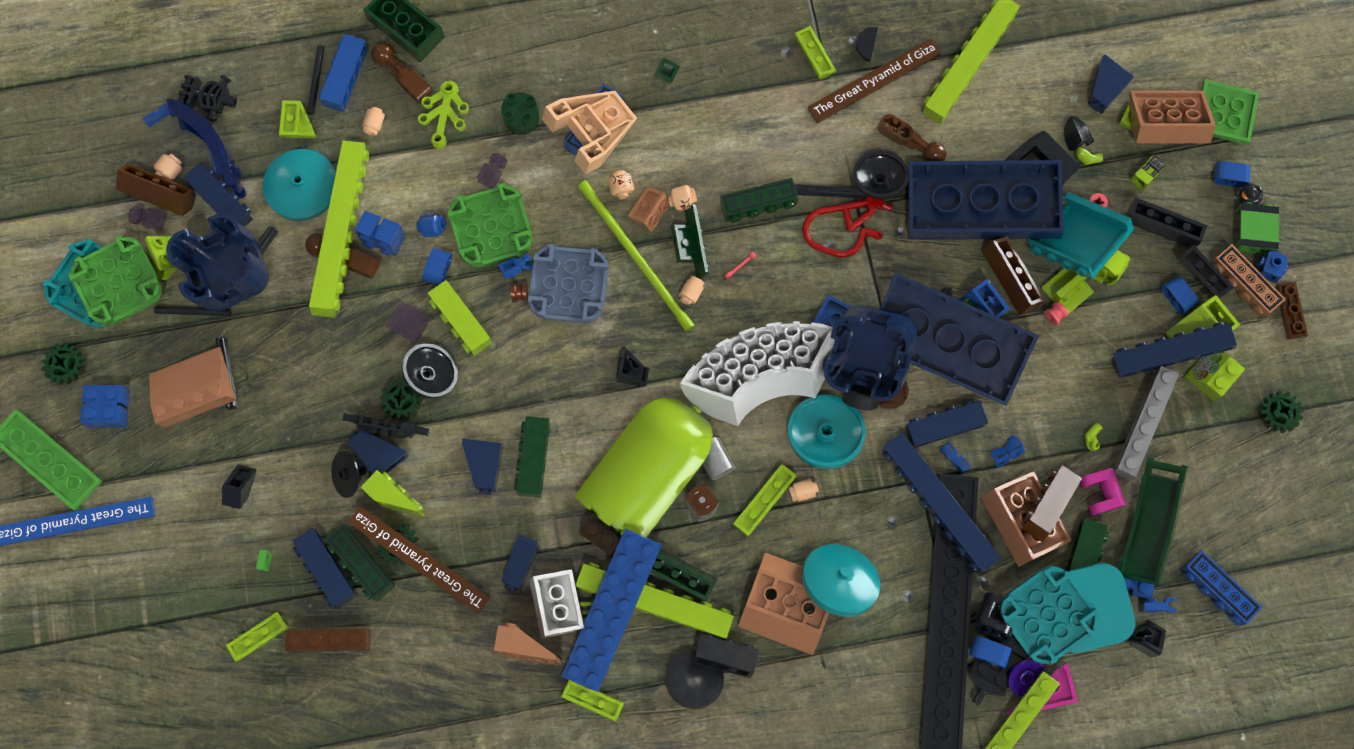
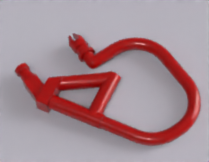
(871, 204)

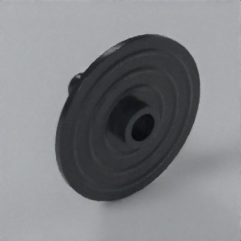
(346, 473)

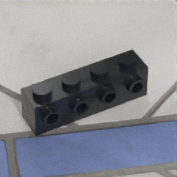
(1166, 223)

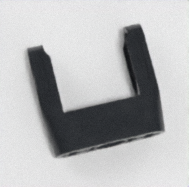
(1046, 149)

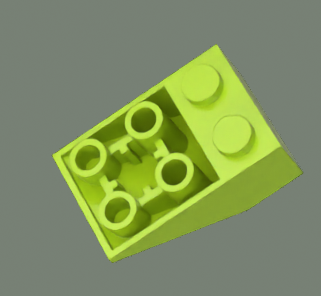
(1204, 316)
(382, 490)

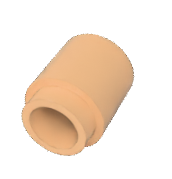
(373, 121)
(691, 290)
(803, 490)

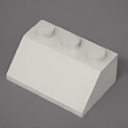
(556, 603)

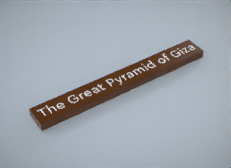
(873, 81)
(419, 559)

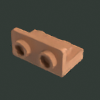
(649, 208)

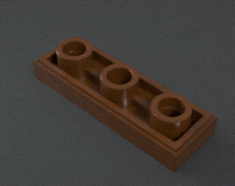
(1293, 321)

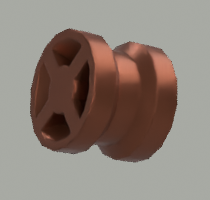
(519, 292)

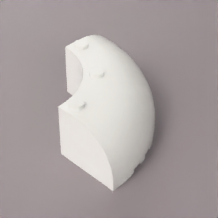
(758, 368)

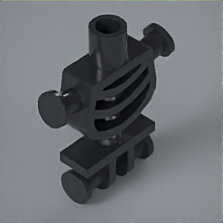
(213, 93)

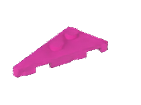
(1065, 692)

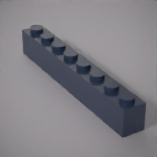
(940, 503)

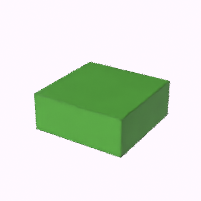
(263, 560)

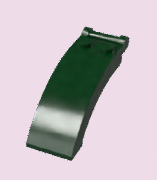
(1153, 523)

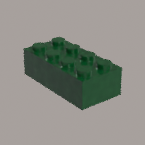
(405, 26)

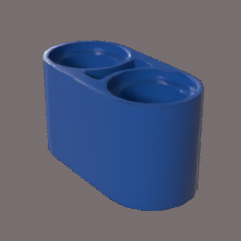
(1232, 174)
(437, 266)
(1180, 295)
(990, 651)

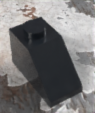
(238, 486)

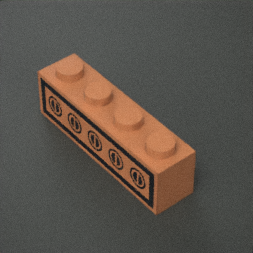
(1248, 282)

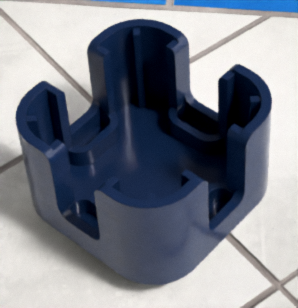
(218, 266)
(871, 351)

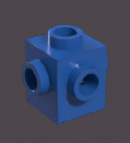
(1273, 266)

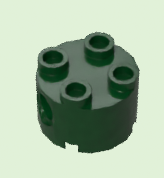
(520, 113)

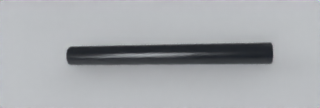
(315, 80)
(189, 311)

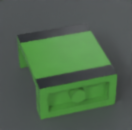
(1258, 228)

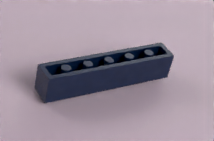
(1174, 350)

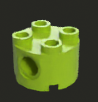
(1113, 269)

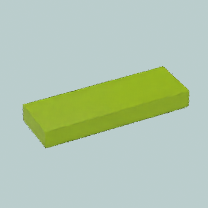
(814, 53)
(257, 637)
(592, 700)

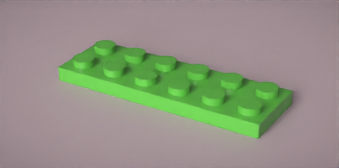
(47, 460)

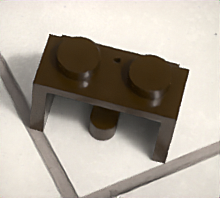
(600, 536)

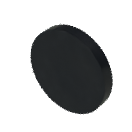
(691, 683)

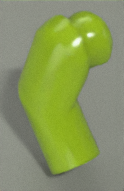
(1088, 158)
(1090, 437)

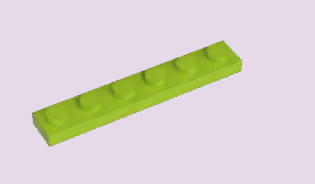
(1024, 713)

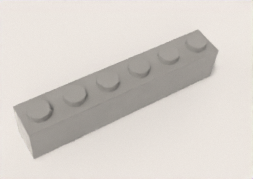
(1145, 423)

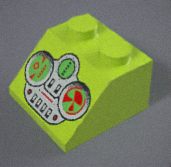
(1214, 374)

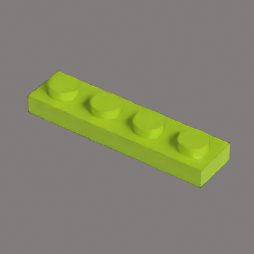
(764, 500)

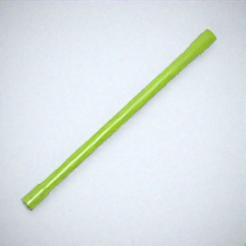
(680, 315)

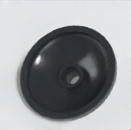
(883, 168)
(433, 362)

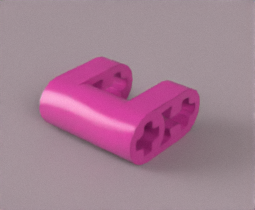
(1110, 488)

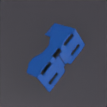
(156, 117)
(1013, 442)
(950, 455)

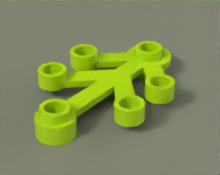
(444, 111)

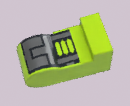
(1147, 172)

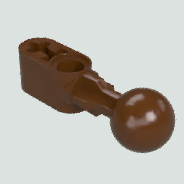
(407, 78)
(931, 151)
(358, 262)

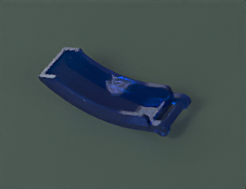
(221, 156)

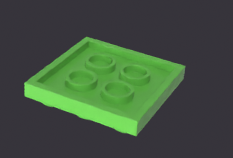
(1232, 110)

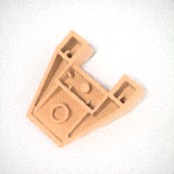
(595, 120)

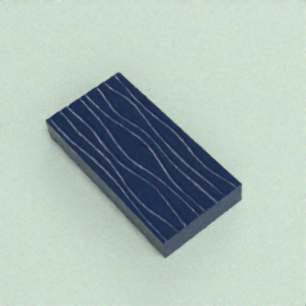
(985, 200)
(961, 340)

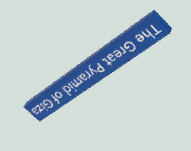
(76, 521)

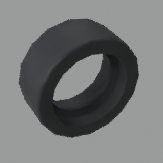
(860, 398)

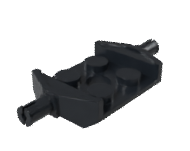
(367, 425)
(995, 682)

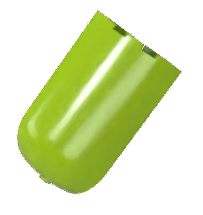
(648, 466)

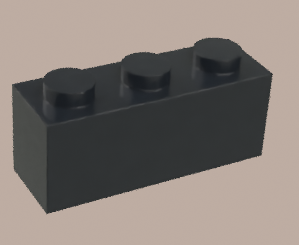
(1205, 272)
(725, 655)

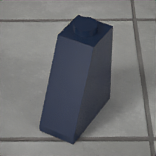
(1108, 84)
(375, 452)
(484, 463)
(520, 563)

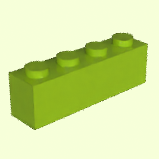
(459, 317)

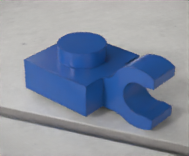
(514, 266)
(1139, 589)
(1152, 605)

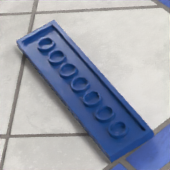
(611, 610)

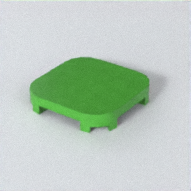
(490, 226)
(116, 281)

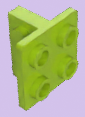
(157, 253)
(1067, 289)

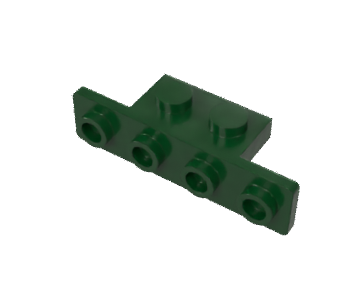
(689, 242)

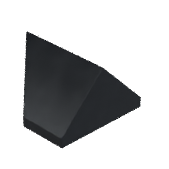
(631, 370)
(1148, 639)

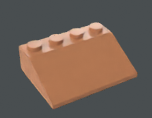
(1171, 117)
(190, 388)
(1009, 506)
(515, 644)

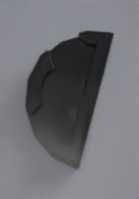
(865, 42)

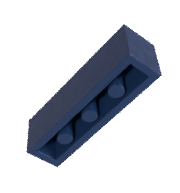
(216, 195)
(946, 424)
(324, 568)

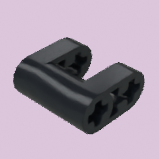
(985, 620)

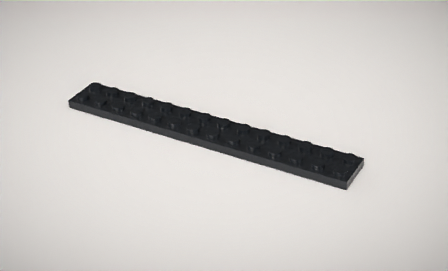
(948, 629)

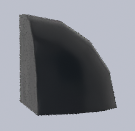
(1077, 134)

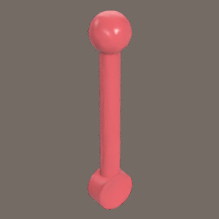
(752, 255)

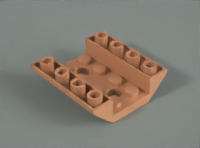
(783, 617)

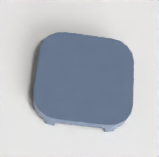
(568, 284)

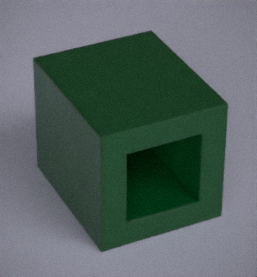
(666, 71)

